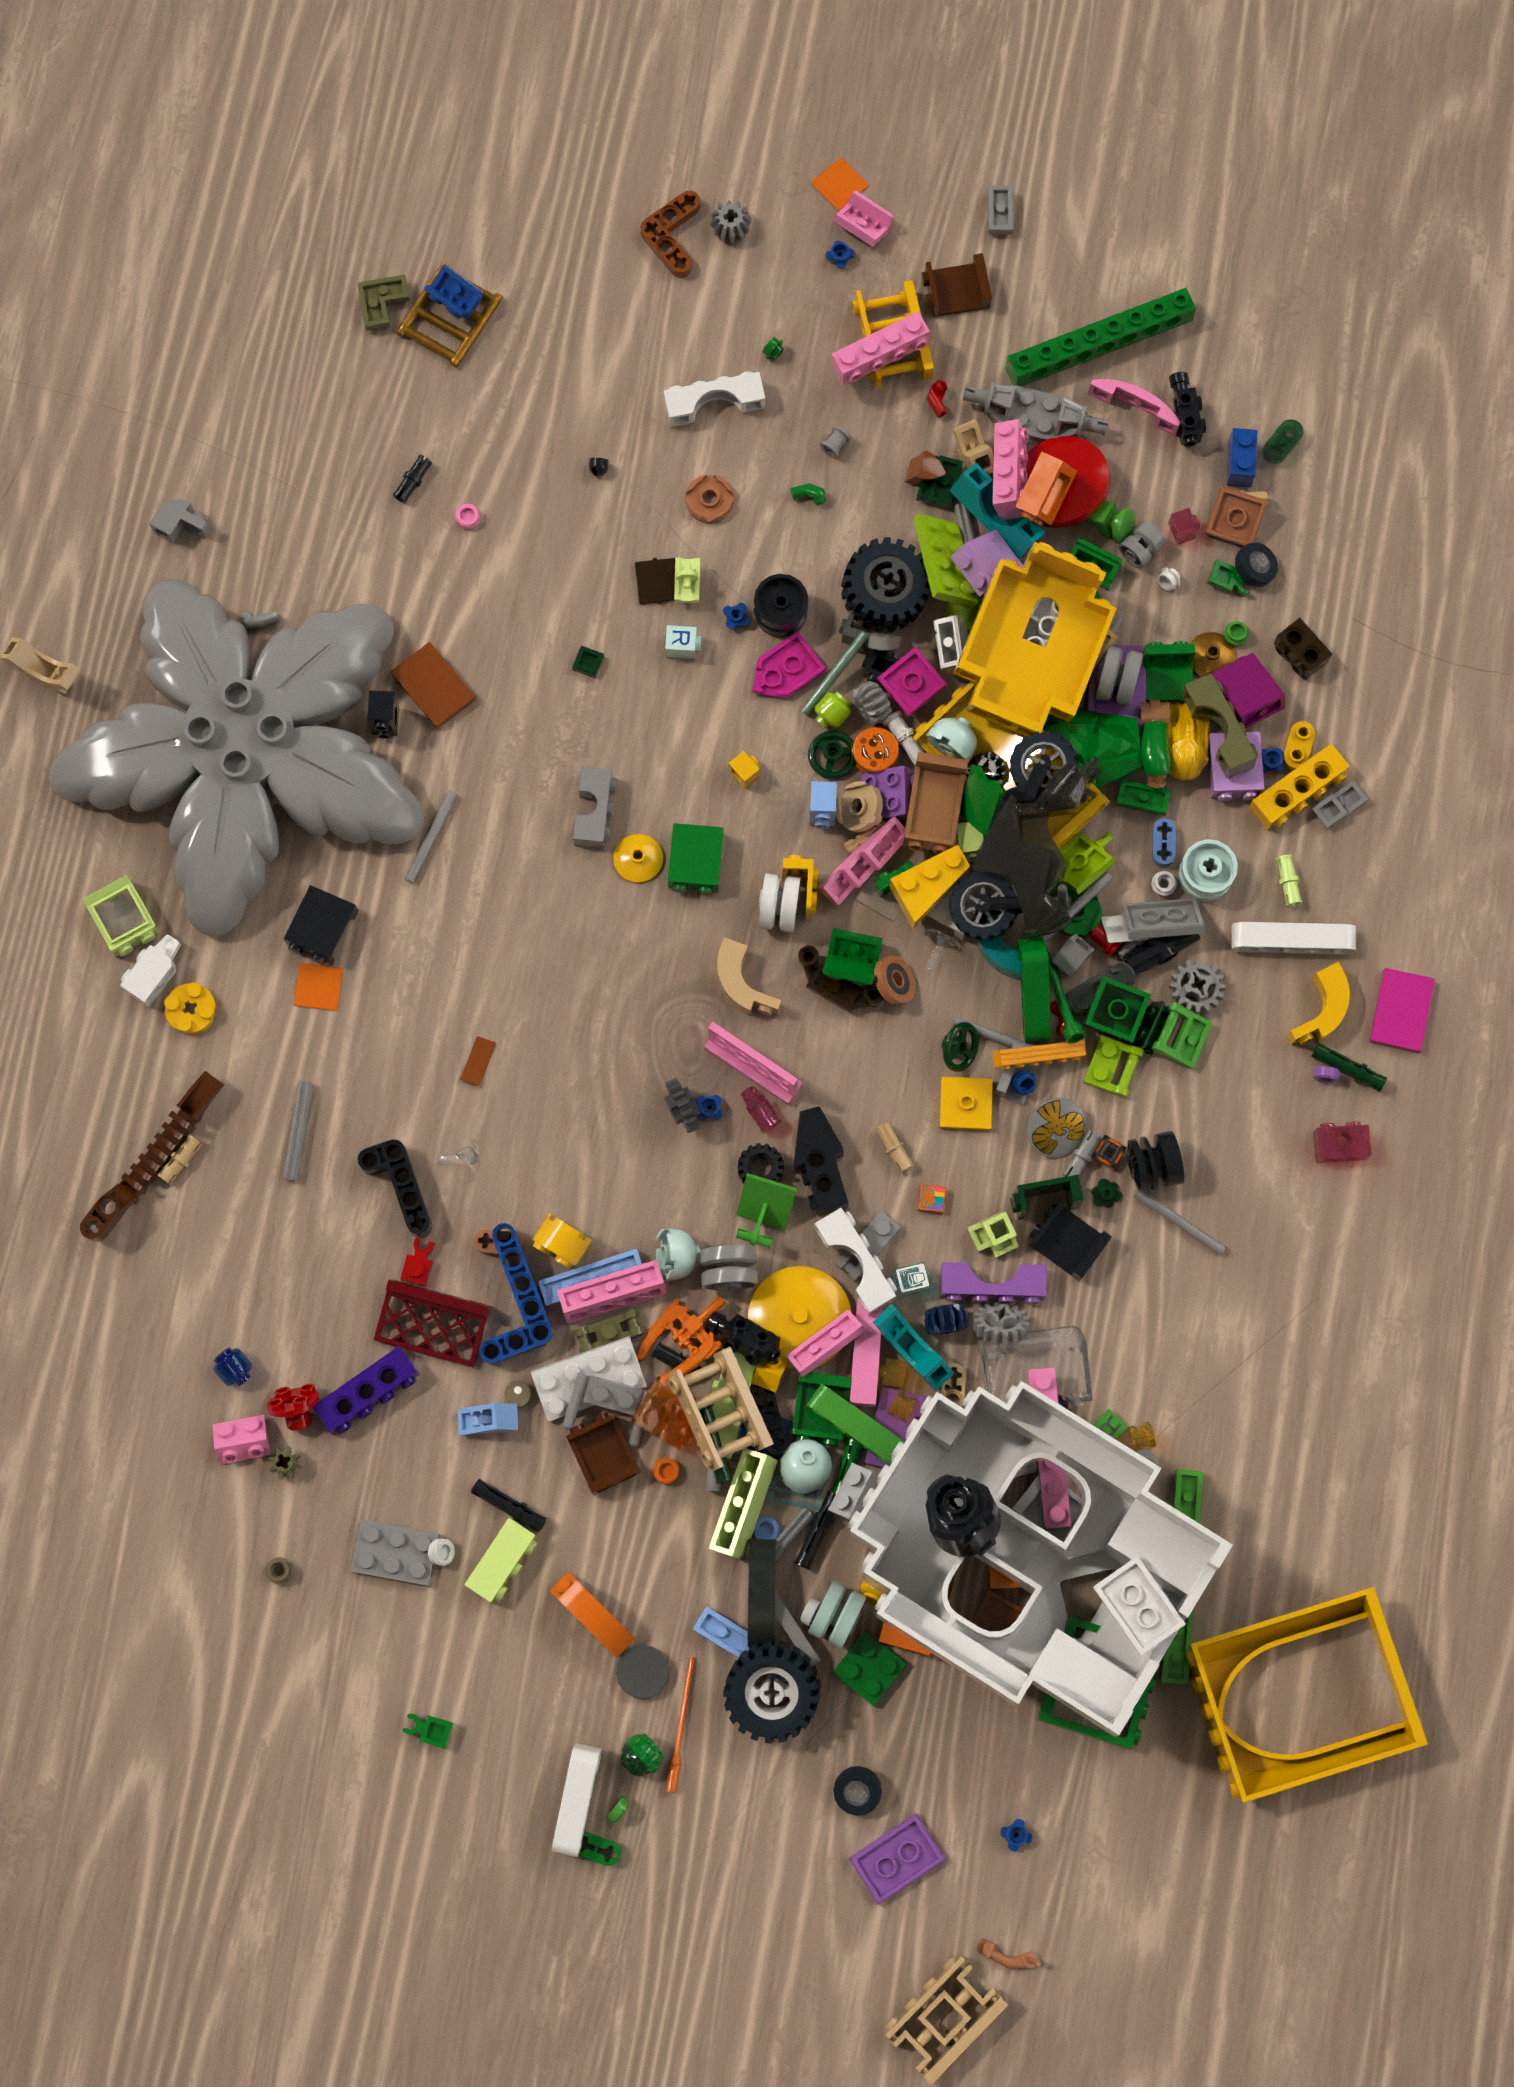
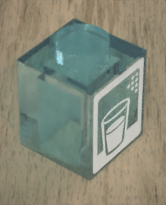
(911, 1279)

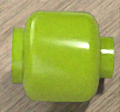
(832, 710)

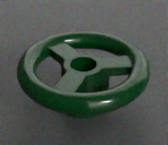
(831, 745)
(954, 1045)

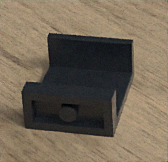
(319, 925)
(1068, 1241)

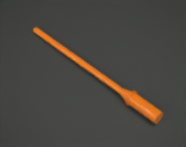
(674, 1766)

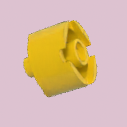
(562, 1240)

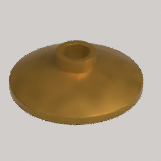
(1203, 662)

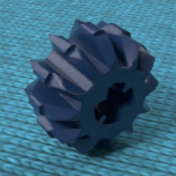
(946, 1319)

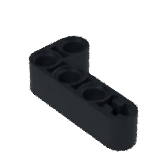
(403, 1189)

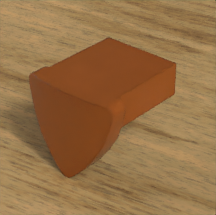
(925, 468)

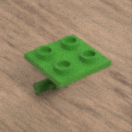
(766, 1203)

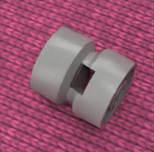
(1143, 543)

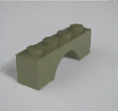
(1206, 699)

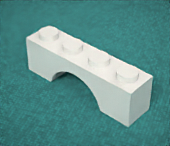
(743, 391)
(838, 1233)

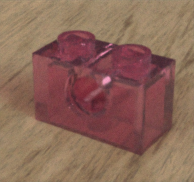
(1329, 1151)

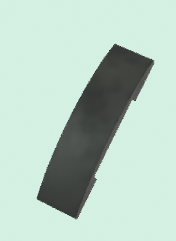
(761, 1591)

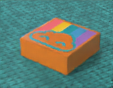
(931, 1198)

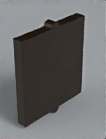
(655, 580)

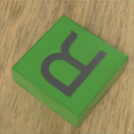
(1111, 1424)

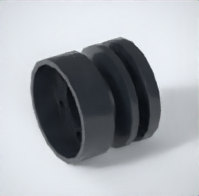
(1150, 1162)

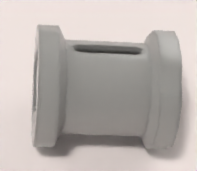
(835, 441)

